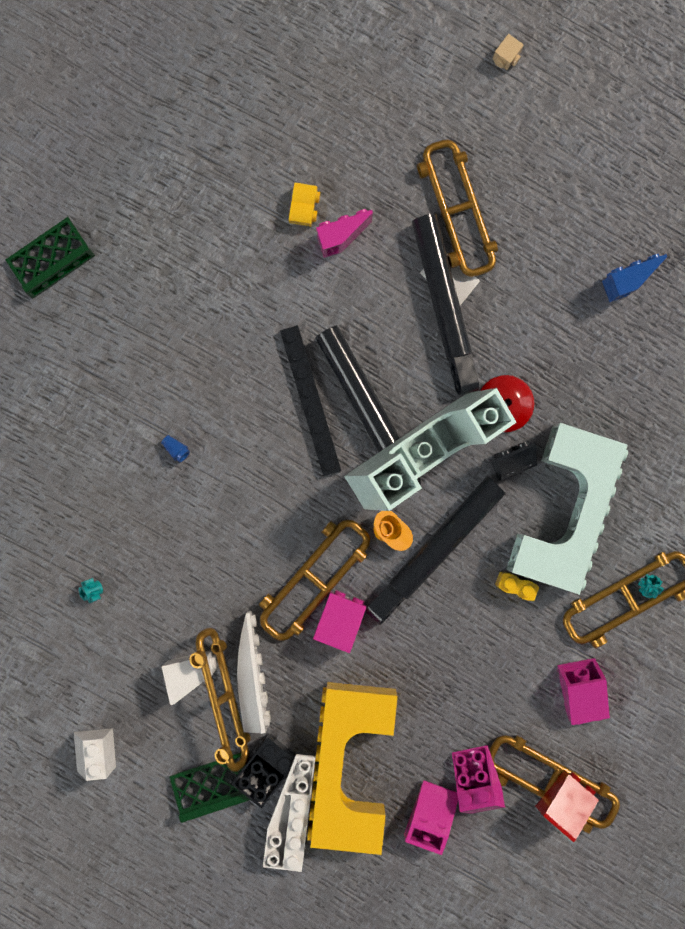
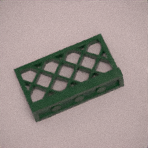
(55, 271)
(212, 805)

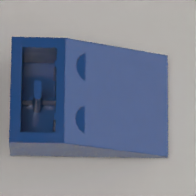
(625, 281)

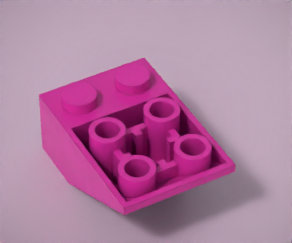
(338, 235)
(477, 781)
(431, 817)

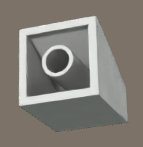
(183, 677)
(95, 753)

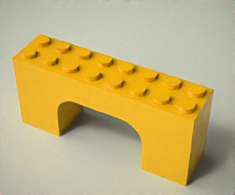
(336, 819)

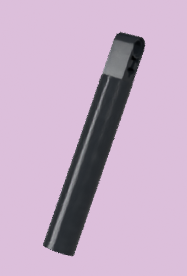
(446, 303)
(357, 388)
(436, 549)

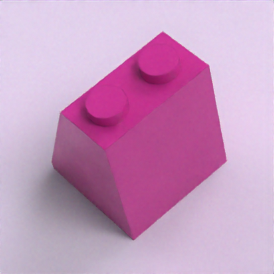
(340, 621)
(584, 691)

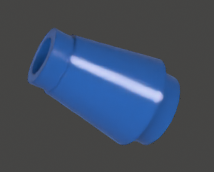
(176, 449)

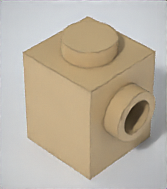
(508, 52)

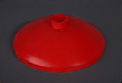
(518, 393)

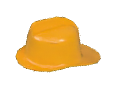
(392, 530)

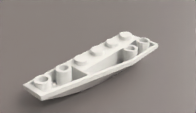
(250, 680)
(290, 818)

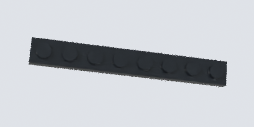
(310, 400)

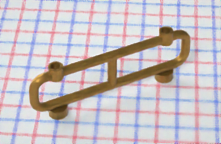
(456, 258)
(269, 603)
(597, 636)
(199, 660)
(505, 775)

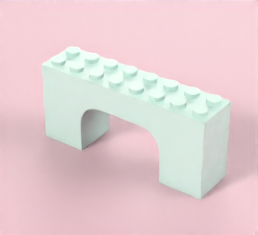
(597, 467)
(394, 471)

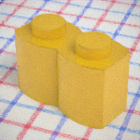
(303, 204)
(521, 587)

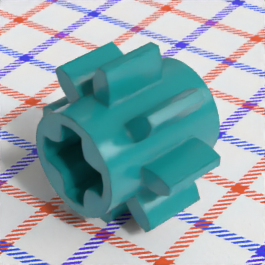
(650, 586)
(90, 590)

